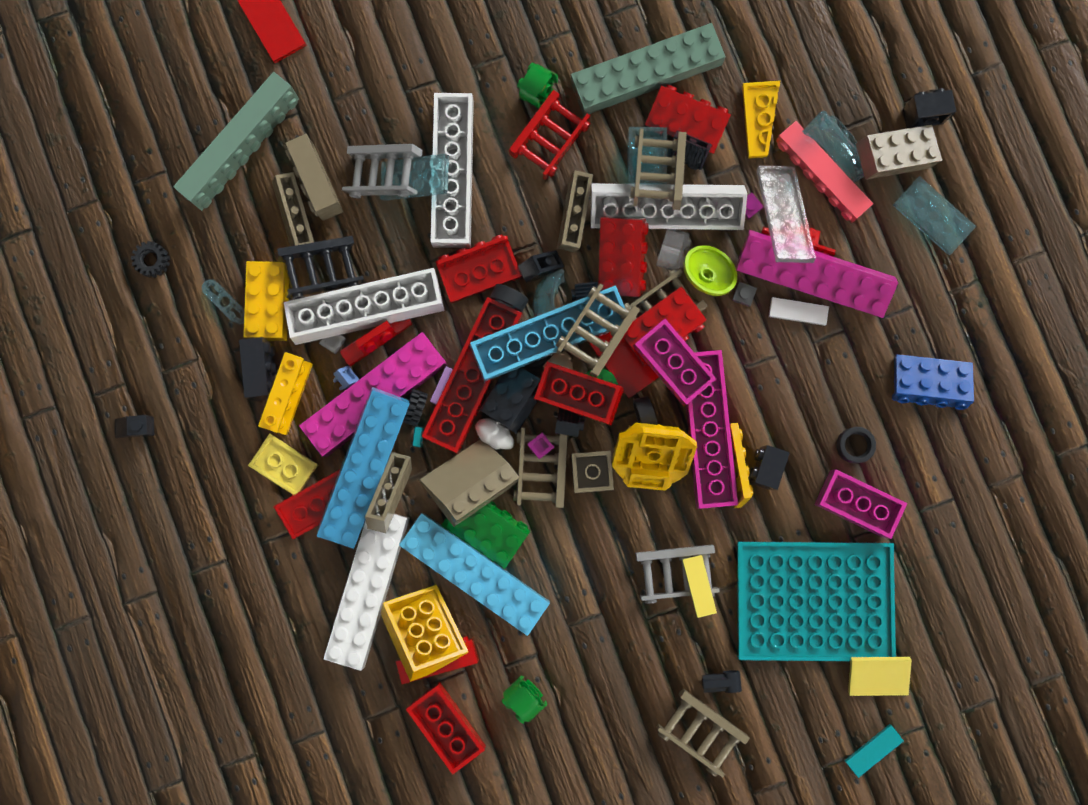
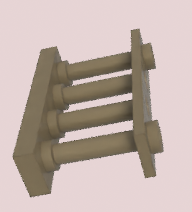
(676, 162)
(670, 277)
(606, 348)
(557, 478)
(719, 724)

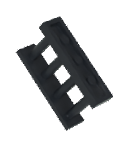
(306, 252)

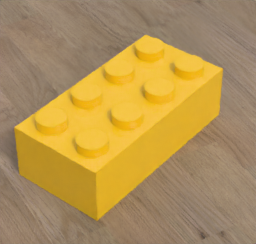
(265, 300)

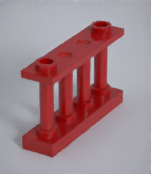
(541, 118)

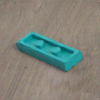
(874, 750)

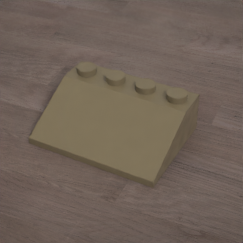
(469, 481)

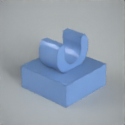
(345, 377)

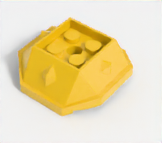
(653, 456)

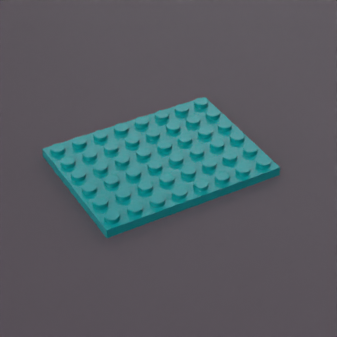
(815, 601)

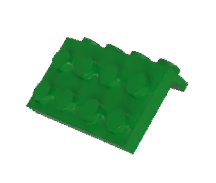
(491, 533)

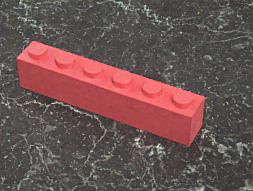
(823, 172)

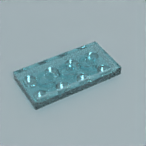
(427, 176)
(934, 215)

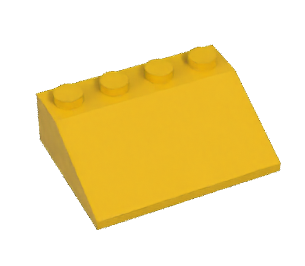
(423, 632)

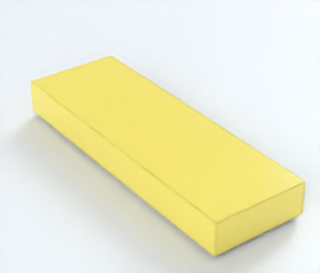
(699, 586)

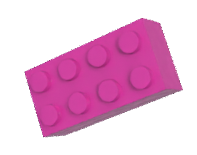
(674, 362)
(860, 504)

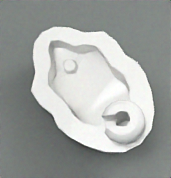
(494, 434)

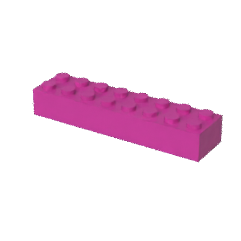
(825, 278)
(396, 375)
(710, 428)

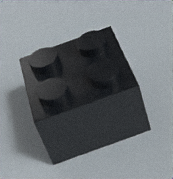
(929, 108)
(768, 467)

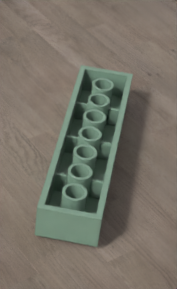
(647, 69)
(237, 141)

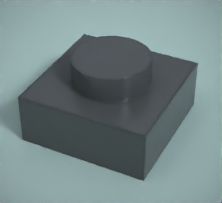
(744, 294)

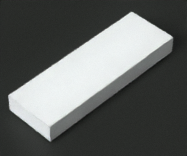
(798, 311)

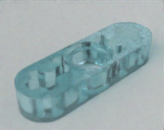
(211, 296)

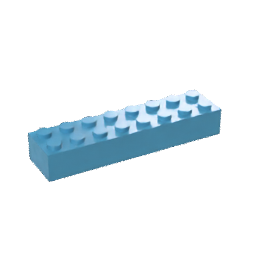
(362, 467)

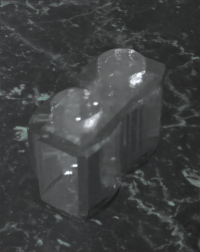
(673, 249)

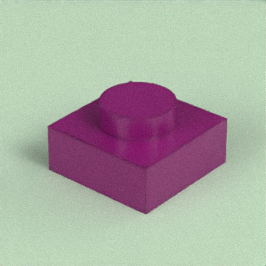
(752, 206)
(540, 445)

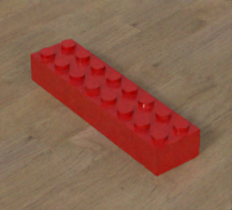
(466, 386)

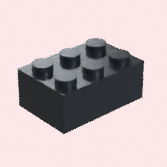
(257, 367)
(512, 399)

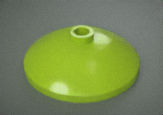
(710, 270)

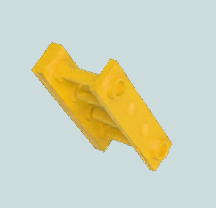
(285, 394)

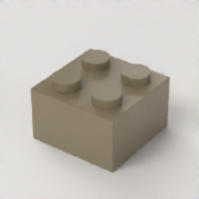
(592, 472)

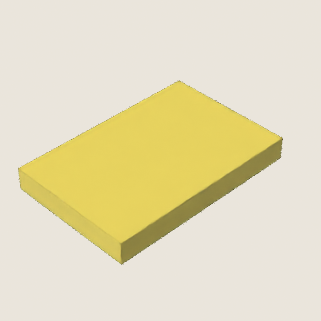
(283, 464)
(879, 676)

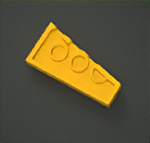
(759, 115)
(744, 490)

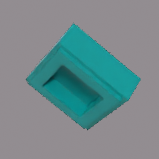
(417, 439)

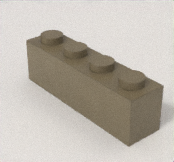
(292, 209)
(574, 211)
(388, 493)

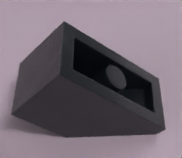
(540, 266)
(134, 426)

